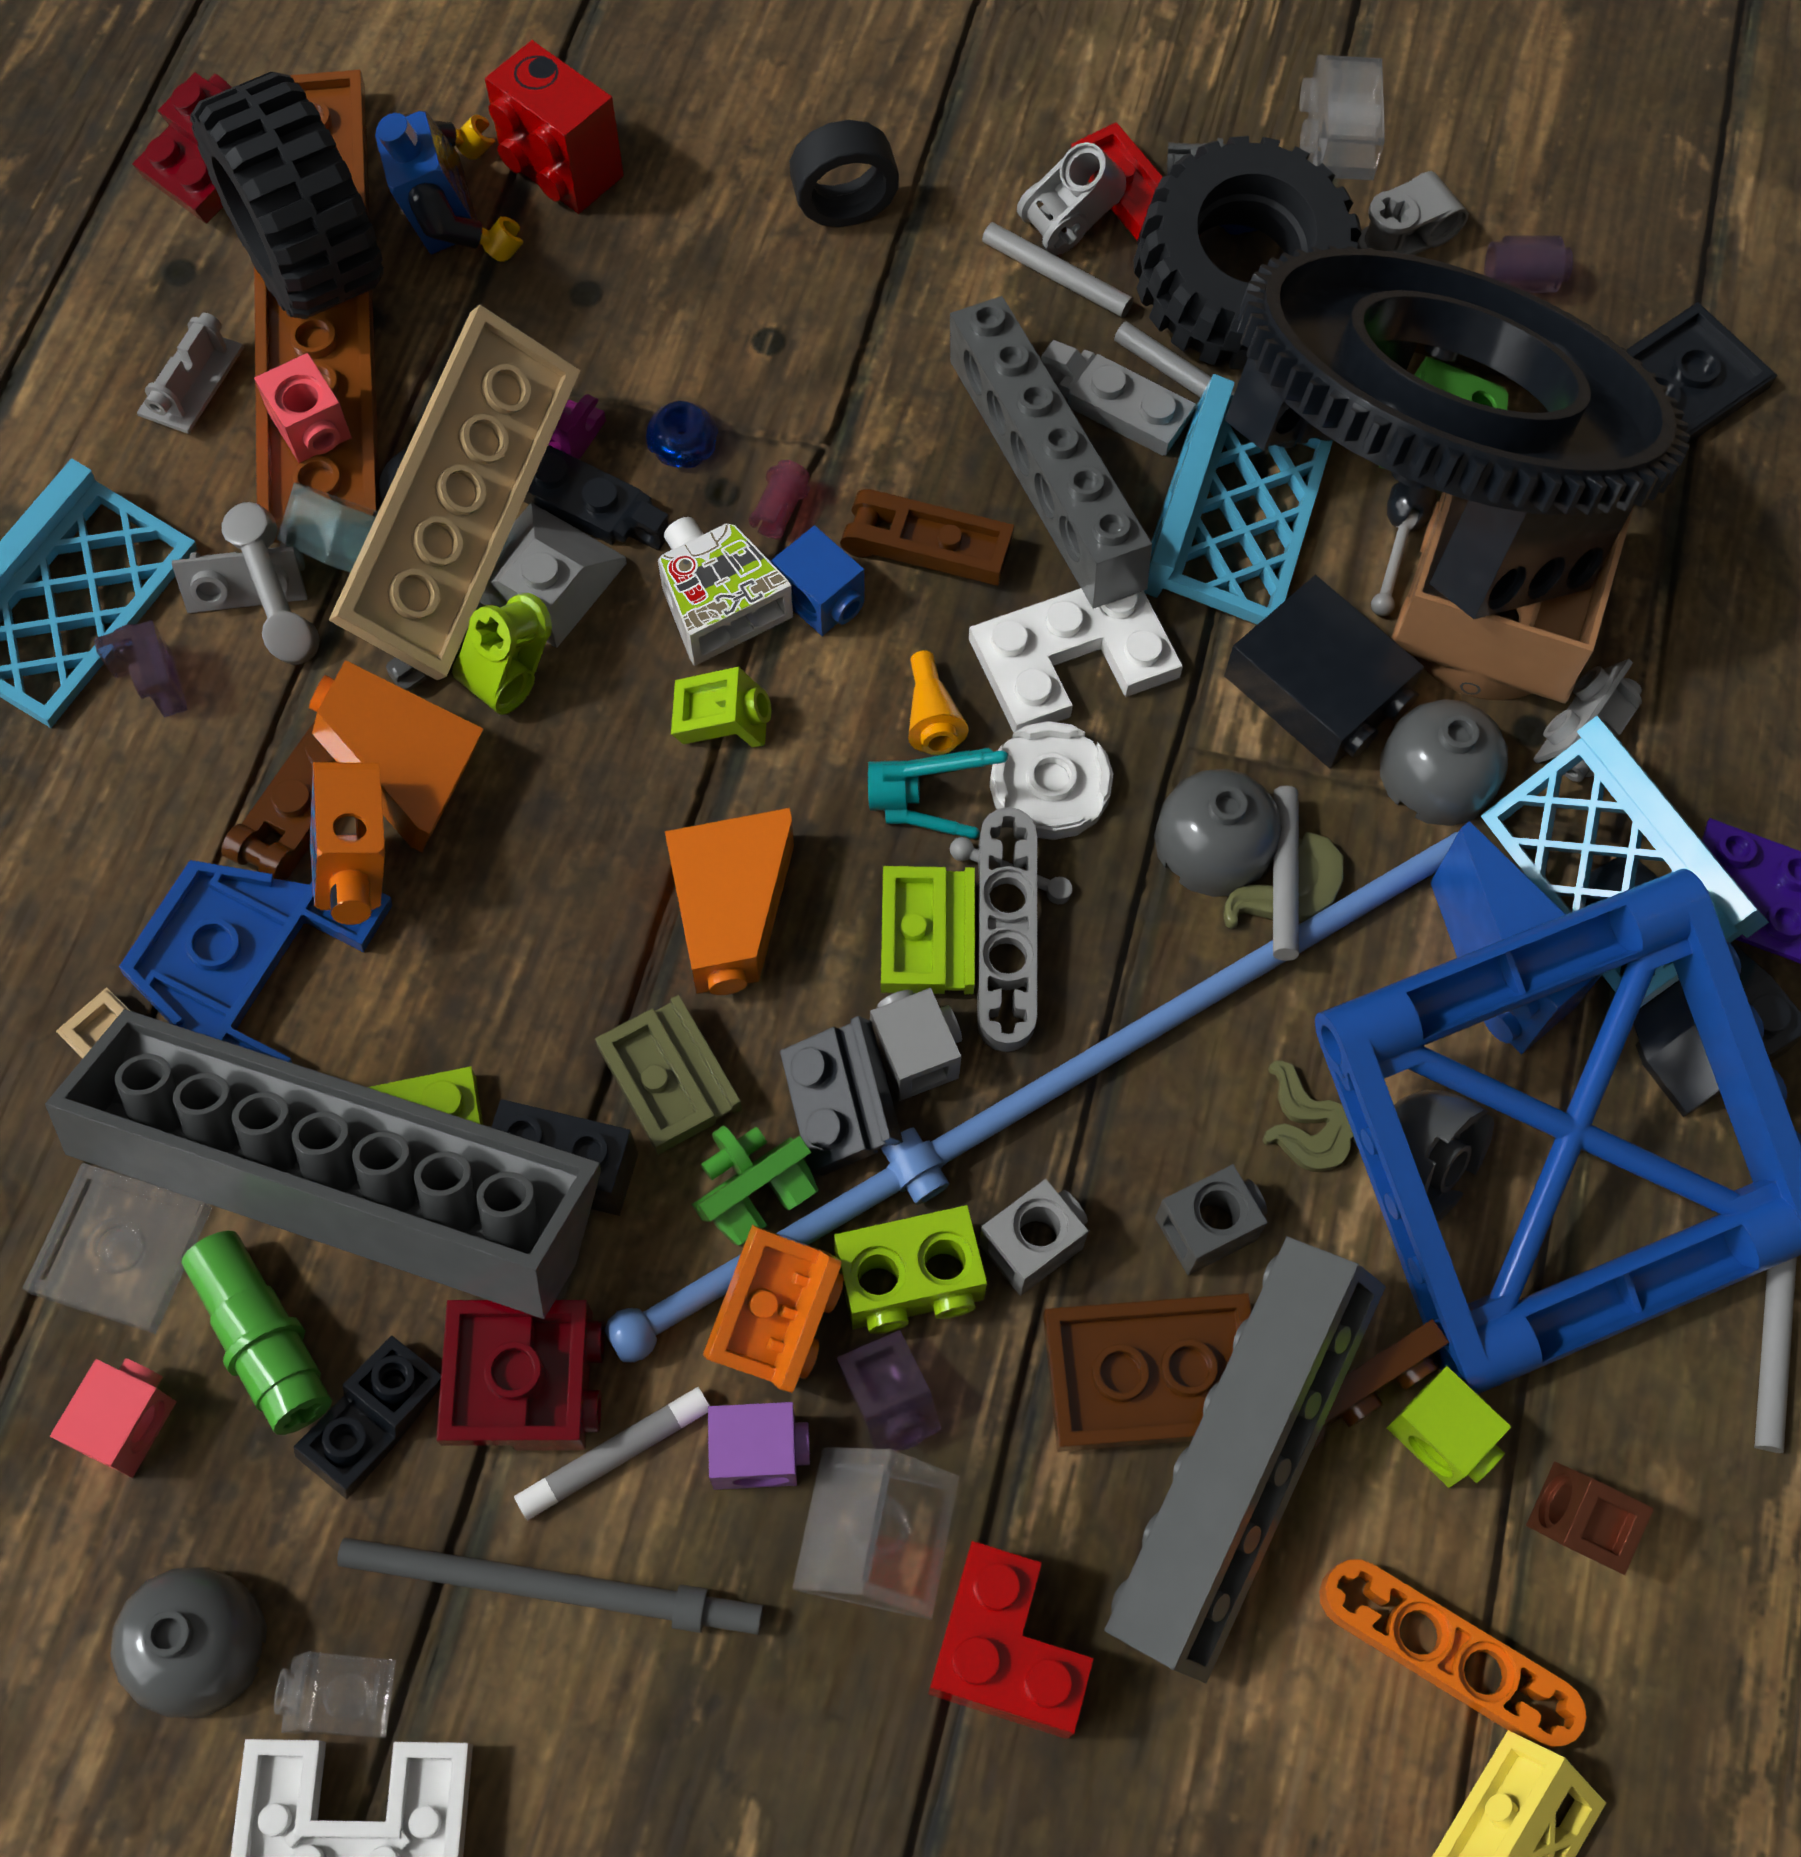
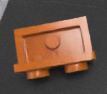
(775, 1308)

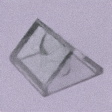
(877, 1530)

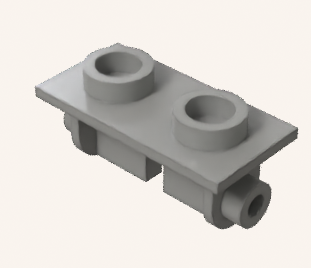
(191, 375)
(226, 582)
(1597, 694)

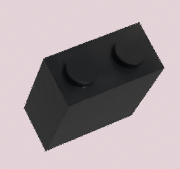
(1324, 672)

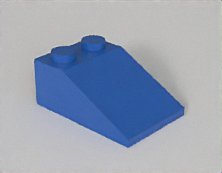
(1488, 901)

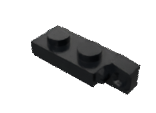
(595, 501)

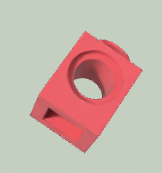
(303, 408)
(115, 1415)

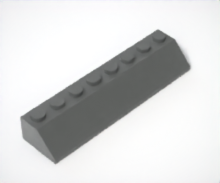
(329, 1160)

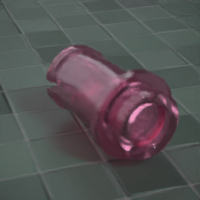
(785, 487)

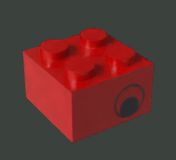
(554, 126)

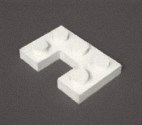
(1027, 643)
(283, 1792)

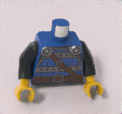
(431, 183)

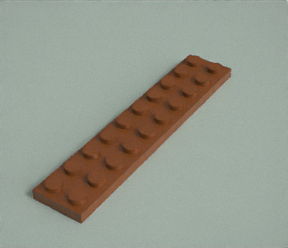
(335, 339)

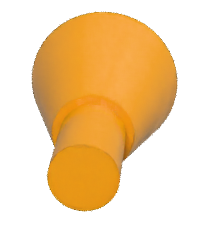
(935, 719)

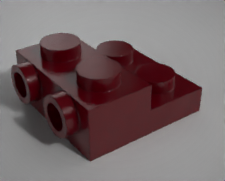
(173, 158)
(519, 1376)

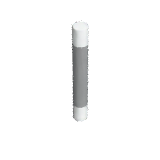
(612, 1453)

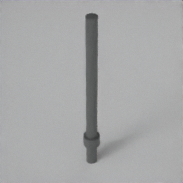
(687, 1608)

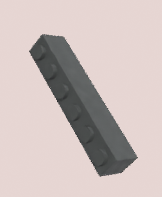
(1244, 1459)

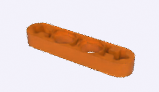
(1453, 1646)

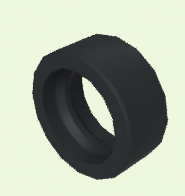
(840, 145)

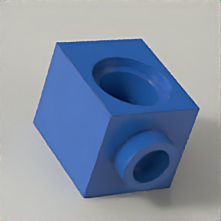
(823, 580)

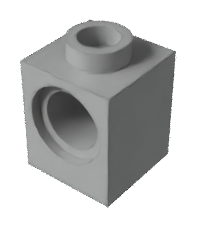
(1018, 1259)

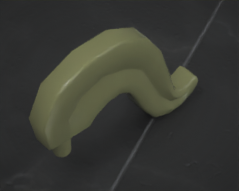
(1319, 883)

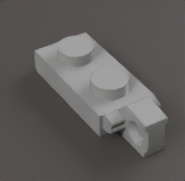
(1118, 397)

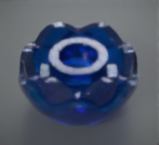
(684, 449)

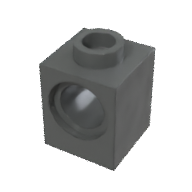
(1192, 1238)

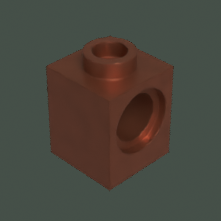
(1589, 1517)

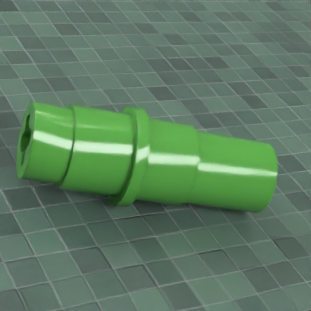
(257, 1333)

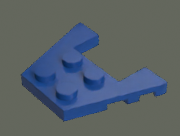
(220, 943)

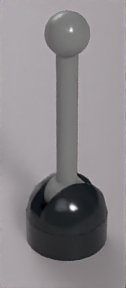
(1408, 511)

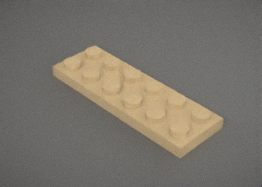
(456, 495)

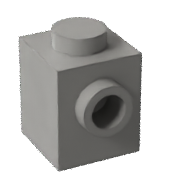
(917, 1041)

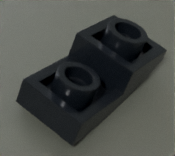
(370, 1417)

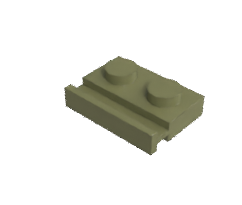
(668, 1074)

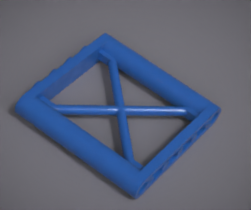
(1755, 1224)

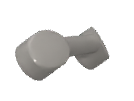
(284, 632)

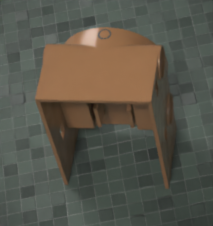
(1495, 654)

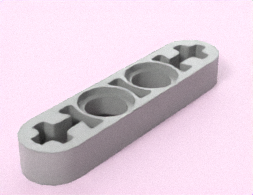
(1012, 928)

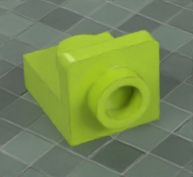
(720, 706)

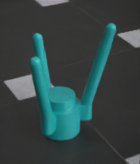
(897, 784)

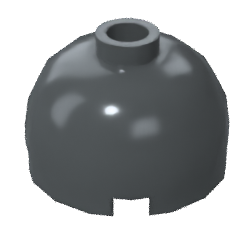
(1445, 762)
(1218, 831)
(1445, 1140)
(188, 1642)

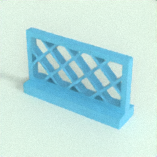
(1188, 500)
(31, 547)
(1651, 816)

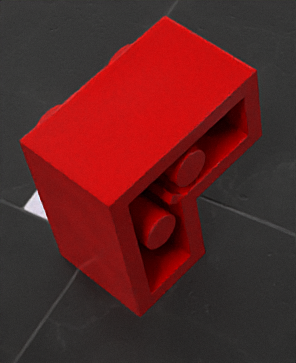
(990, 1662)

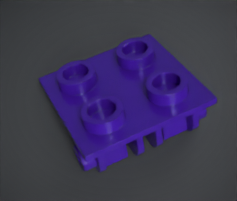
(1771, 880)

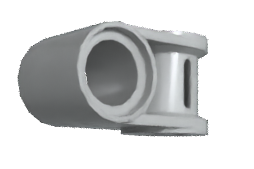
(1070, 198)
(1413, 216)

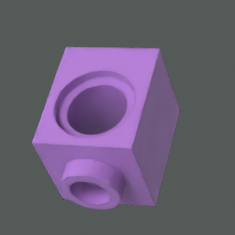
(756, 1445)

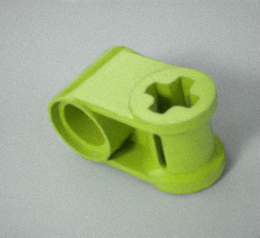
(504, 651)

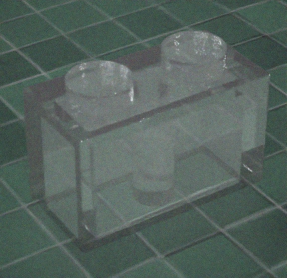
(1344, 115)

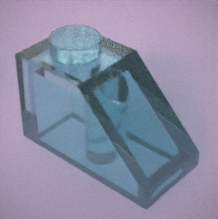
(325, 526)

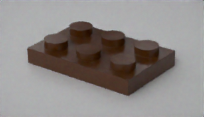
(1137, 1368)

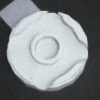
(1053, 778)

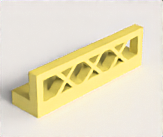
(1517, 1804)

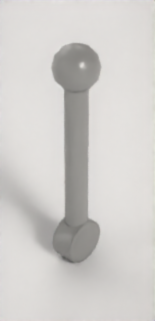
(1057, 889)

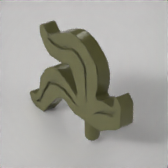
(1315, 1152)

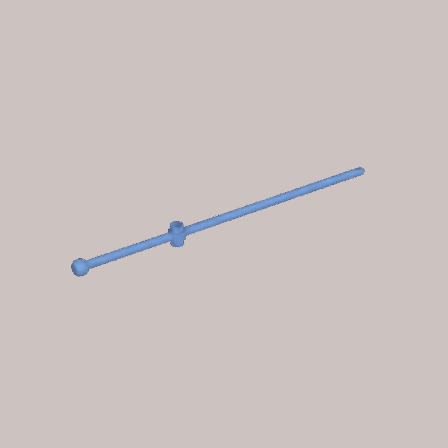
(917, 1163)

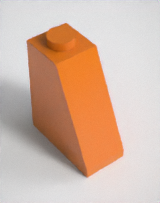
(414, 741)
(729, 894)

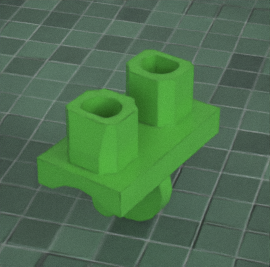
(780, 1168)

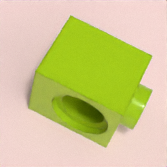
(1451, 1430)

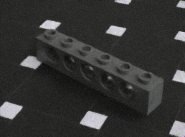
(1050, 453)

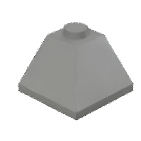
(554, 564)

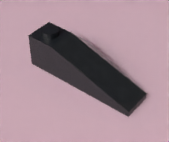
(1666, 1028)

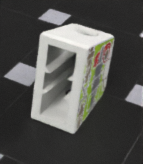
(720, 588)

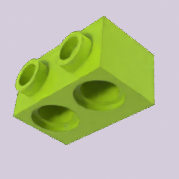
(904, 1250)

